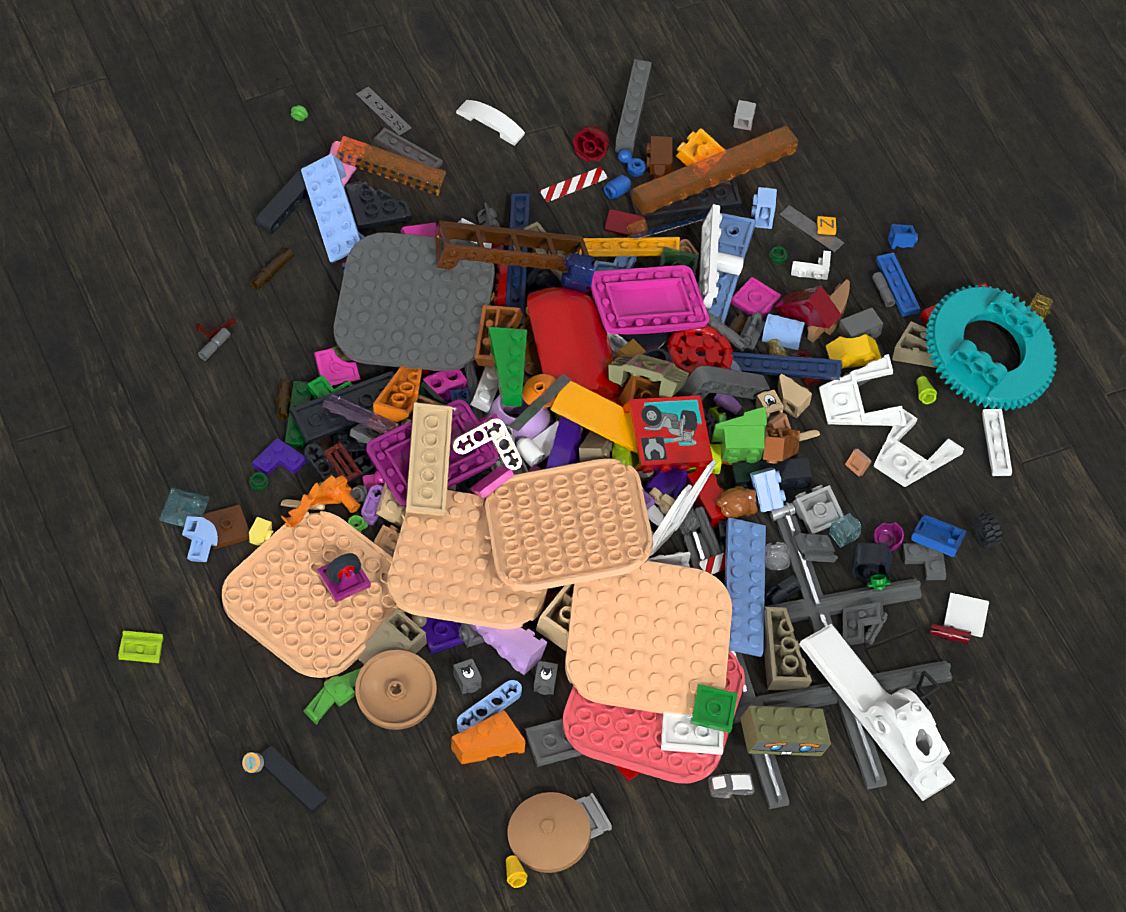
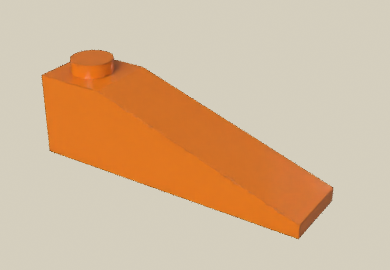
(399, 395)

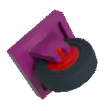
(344, 577)

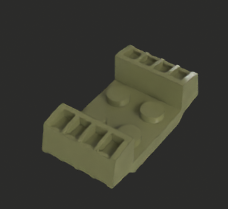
(656, 370)

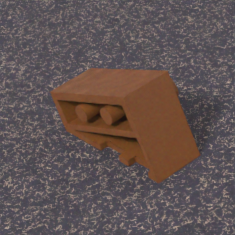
(494, 317)
(780, 444)

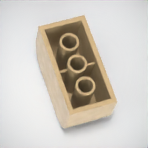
(556, 618)

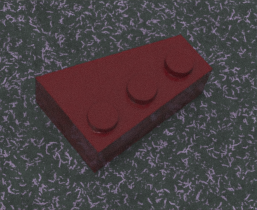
(809, 306)

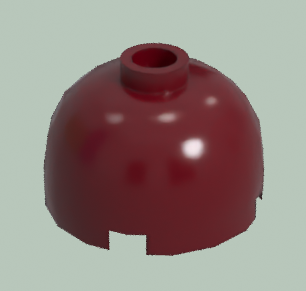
(591, 143)

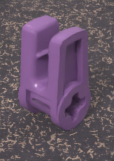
(371, 504)

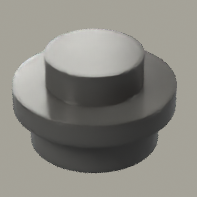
(360, 494)

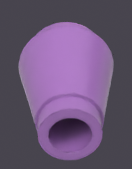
(728, 403)

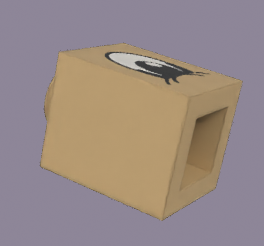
(771, 402)

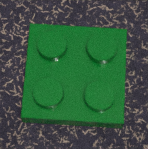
(713, 708)

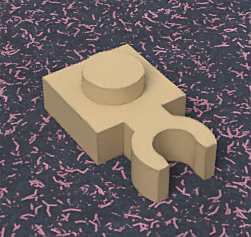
(664, 501)

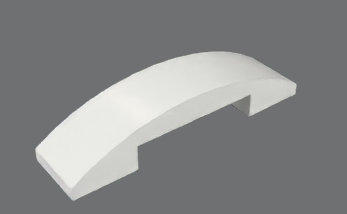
(493, 118)

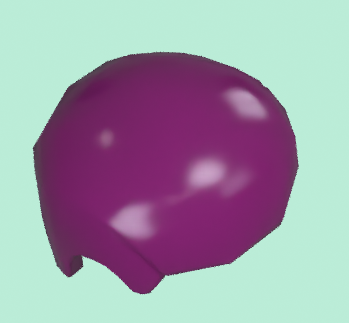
(890, 534)

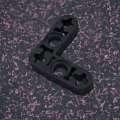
(322, 459)

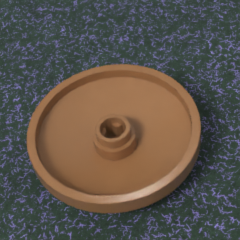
(396, 689)
(549, 832)

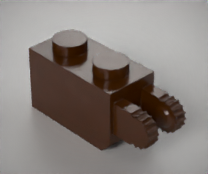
(660, 156)

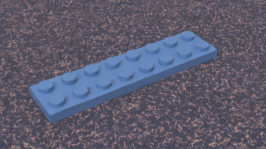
(746, 584)

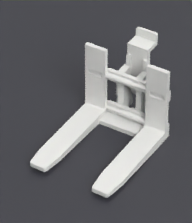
(669, 523)

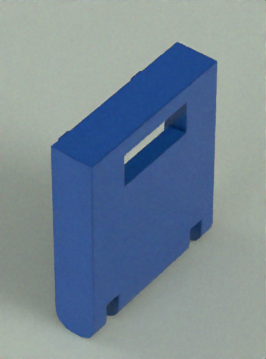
(938, 535)

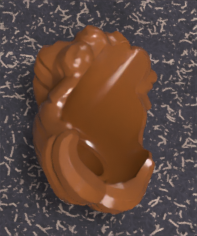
(737, 502)

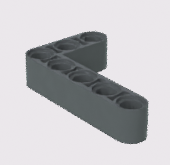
(723, 381)

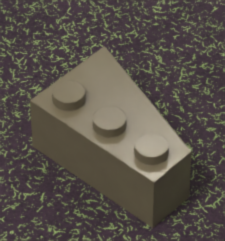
(912, 346)

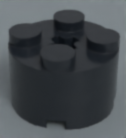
(871, 560)

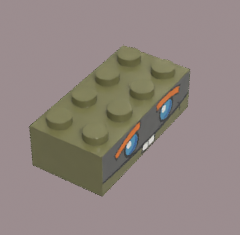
(785, 731)

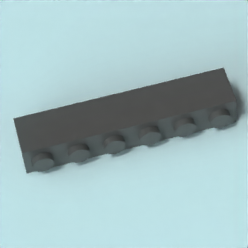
(633, 106)

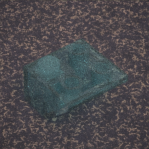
(183, 504)

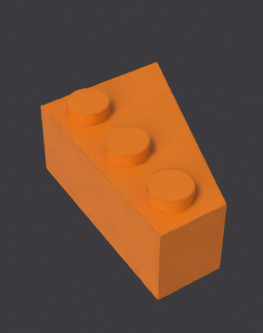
(488, 739)

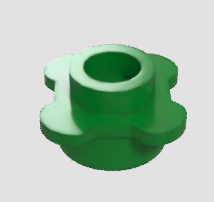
(878, 582)

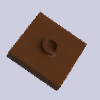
(230, 525)

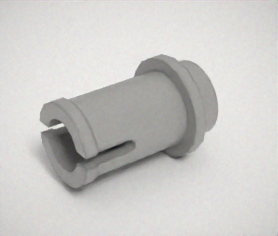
(780, 512)

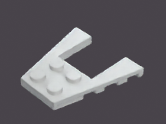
(844, 404)
(906, 465)

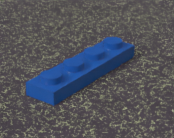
(898, 284)

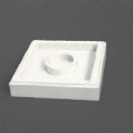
(966, 614)

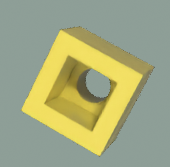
(260, 531)

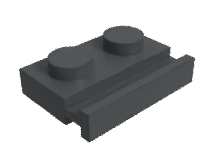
(816, 547)

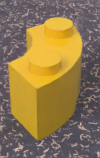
(854, 351)

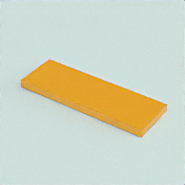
(596, 414)

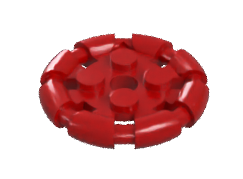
(703, 343)

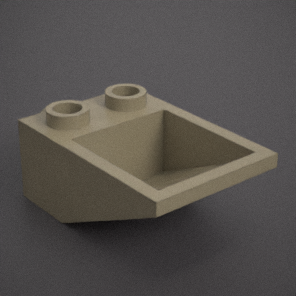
(389, 637)

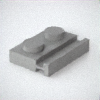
(597, 817)

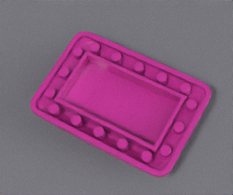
(649, 300)

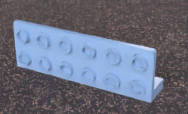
(331, 206)

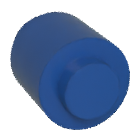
(617, 187)

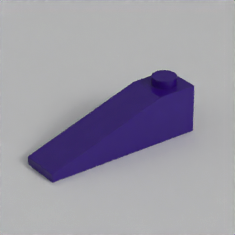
(565, 444)

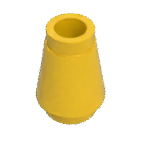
(515, 872)

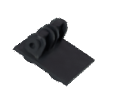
(349, 444)

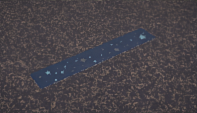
(669, 226)

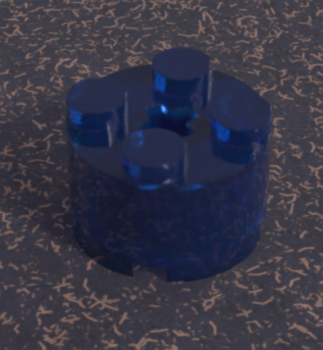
(578, 272)

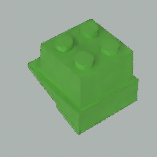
(741, 437)

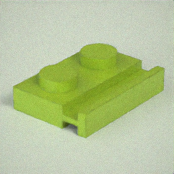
(141, 647)

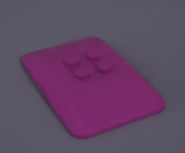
(392, 452)

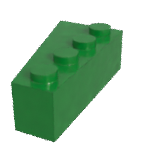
(508, 355)

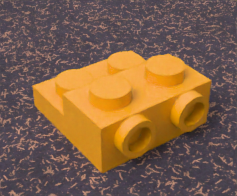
(698, 148)

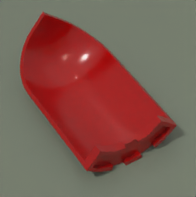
(572, 339)

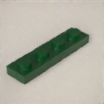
(299, 396)

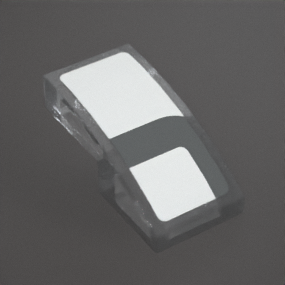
(728, 784)

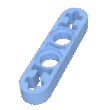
(487, 705)

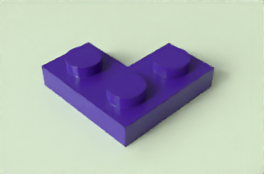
(279, 454)

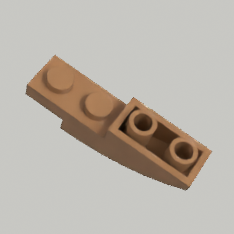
(840, 299)

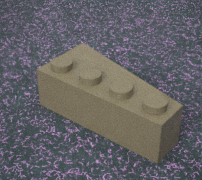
(781, 651)

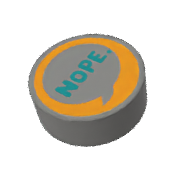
(253, 762)

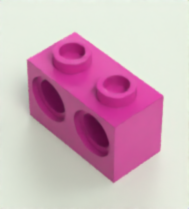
(446, 381)

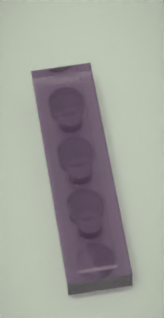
(361, 415)

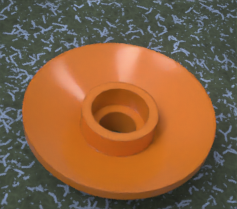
(530, 388)

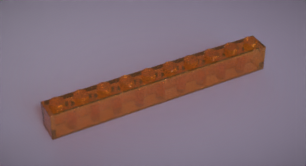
(714, 170)

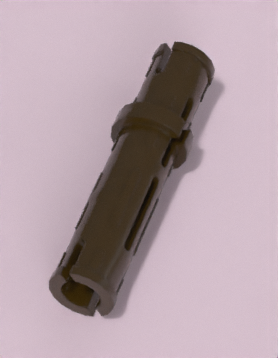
(266, 274)

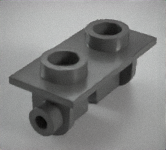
(488, 217)
(753, 329)

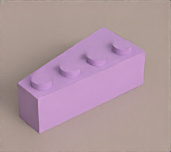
(515, 645)

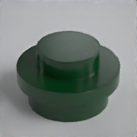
(778, 255)
(258, 481)

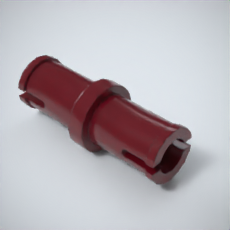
(950, 633)

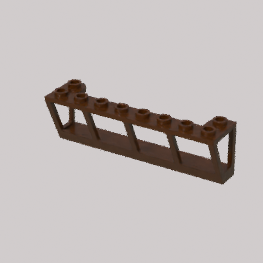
(504, 236)

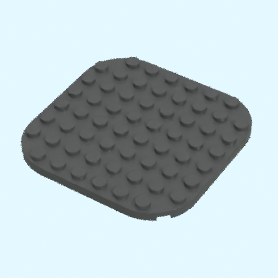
(405, 309)

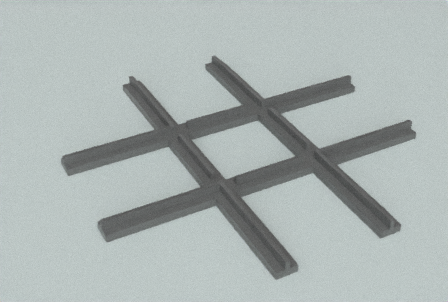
(817, 609)

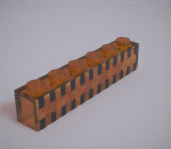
(390, 165)

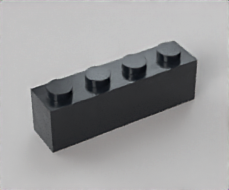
(793, 473)

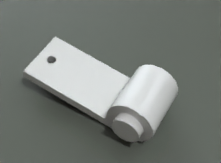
(538, 448)

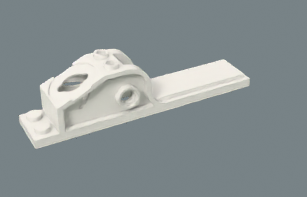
(902, 713)

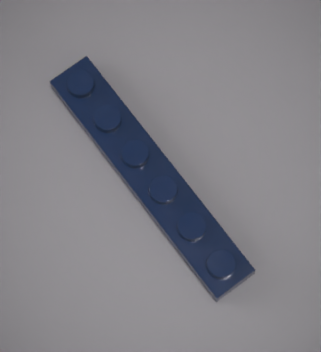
(789, 366)

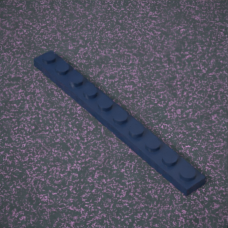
(517, 274)

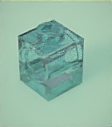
(845, 530)

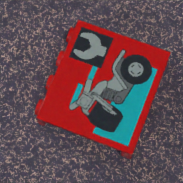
(670, 433)

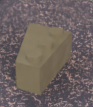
(595, 448)

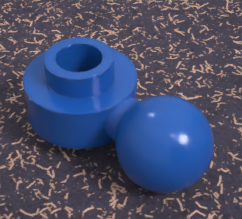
(625, 156)

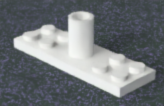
(712, 260)

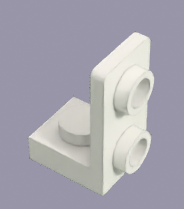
(810, 270)

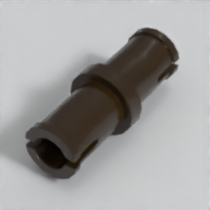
(283, 400)

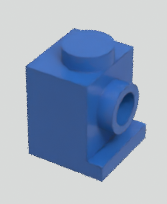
(902, 236)

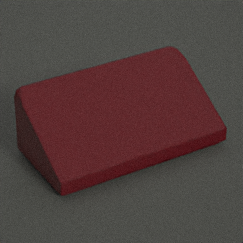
(618, 220)

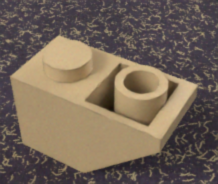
(793, 396)

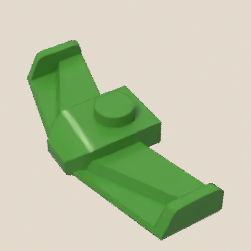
(335, 690)

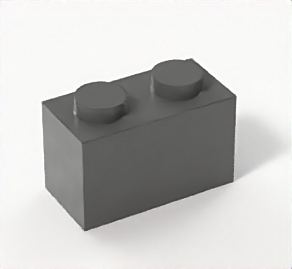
(861, 323)

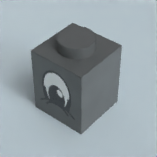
(467, 676)
(545, 678)

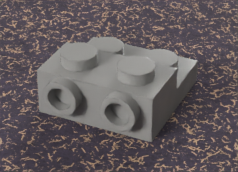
(817, 508)

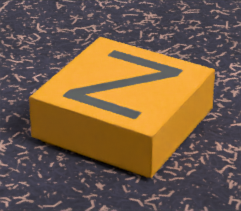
(826, 225)

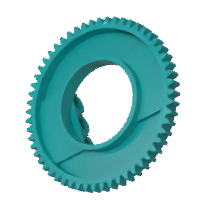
(973, 370)

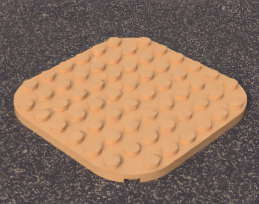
(568, 525)
(449, 570)
(290, 610)
(649, 637)

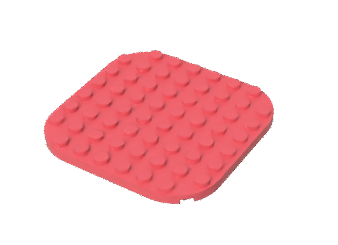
(634, 736)

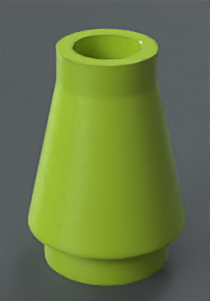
(926, 392)

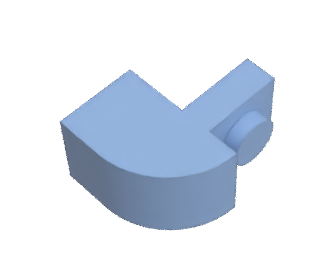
(203, 537)

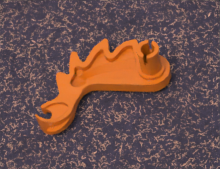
(331, 491)

